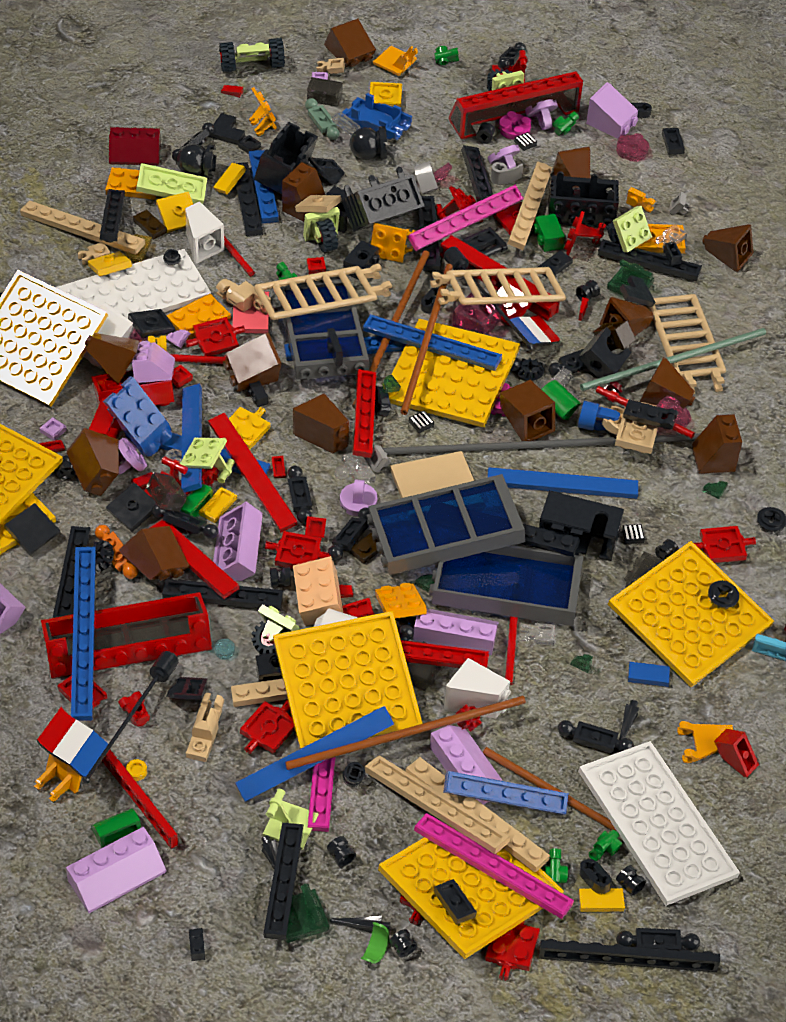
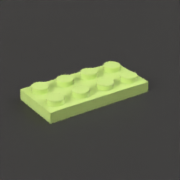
(168, 182)

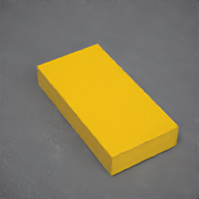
(229, 178)
(218, 505)
(595, 902)

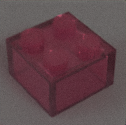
(478, 317)

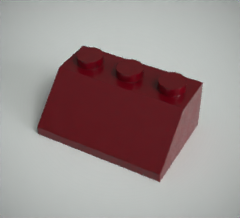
(134, 146)

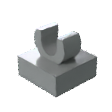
(679, 204)
(378, 459)

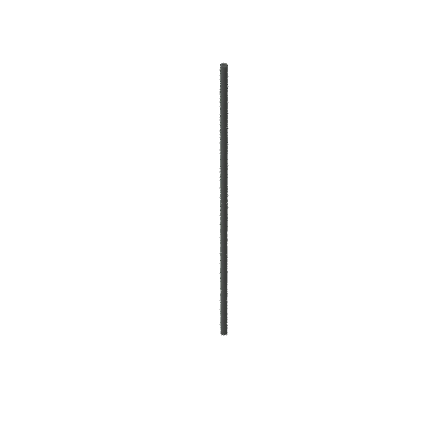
(524, 445)

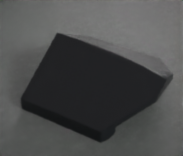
(327, 169)
(188, 689)

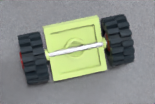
(247, 53)

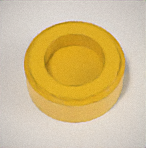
(137, 769)

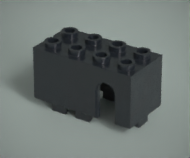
(284, 156)
(584, 520)

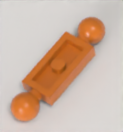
(119, 561)

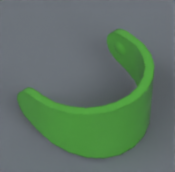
(378, 944)

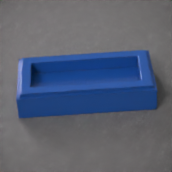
(648, 674)

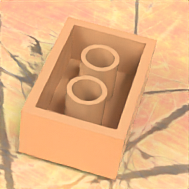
(317, 589)

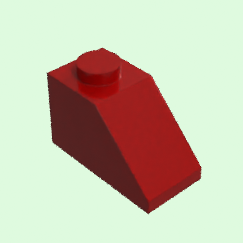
(737, 751)

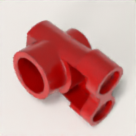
(141, 715)

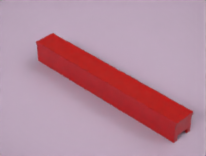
(480, 261)

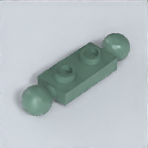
(322, 119)

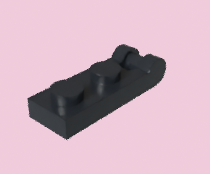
(650, 414)

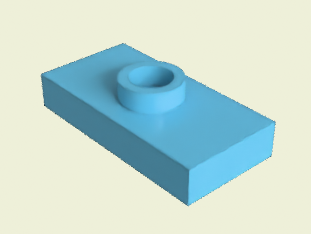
(770, 647)

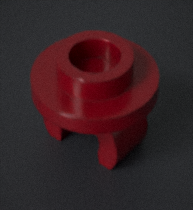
(615, 386)

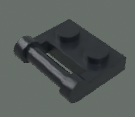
(485, 239)

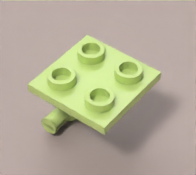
(206, 454)
(282, 811)

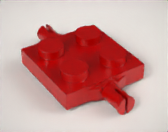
(215, 336)
(724, 544)
(296, 549)
(268, 727)
(514, 949)

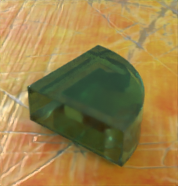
(390, 384)
(715, 489)
(424, 582)
(582, 662)

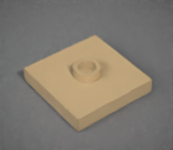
(318, 203)

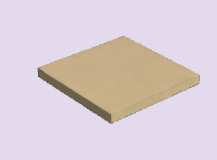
(431, 474)

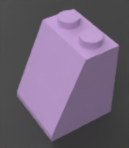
(611, 112)

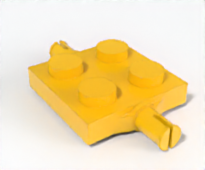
(250, 425)

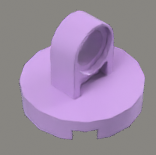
(542, 112)
(505, 156)
(129, 456)
(357, 496)

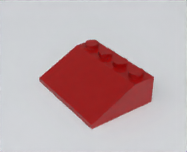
(158, 391)

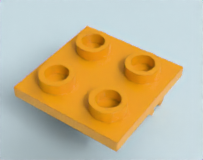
(396, 60)
(263, 110)
(391, 242)
(69, 778)

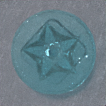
(224, 648)

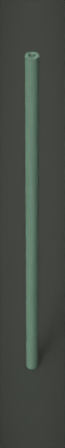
(672, 359)

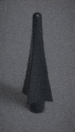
(630, 715)
(269, 849)
(361, 923)

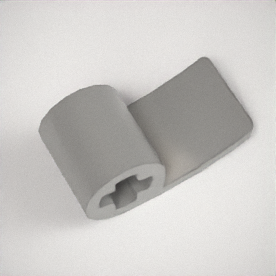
(502, 175)
(425, 177)

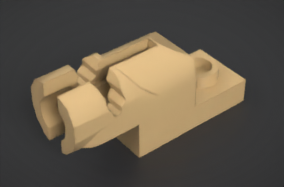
(241, 296)
(205, 728)

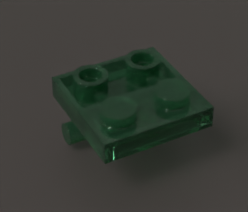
(625, 271)
(306, 915)

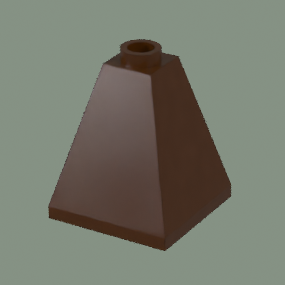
(573, 163)
(730, 245)
(620, 310)
(112, 353)
(667, 382)

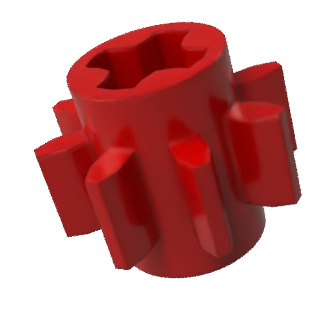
(209, 475)
(469, 724)

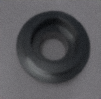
(172, 257)

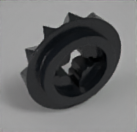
(536, 372)
(766, 514)
(106, 551)
(723, 587)

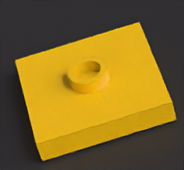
(386, 93)
(173, 210)
(109, 263)

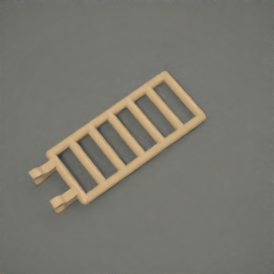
(362, 275)
(457, 294)
(688, 375)

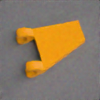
(704, 738)

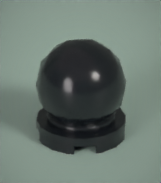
(368, 143)
(197, 160)

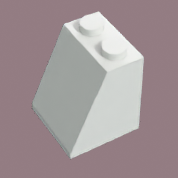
(203, 232)
(114, 325)
(475, 687)

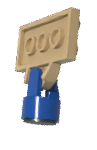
(629, 433)

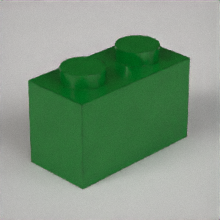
(549, 232)

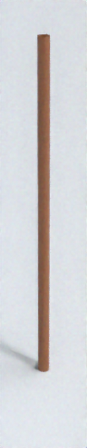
(423, 349)
(381, 350)
(404, 732)
(544, 785)

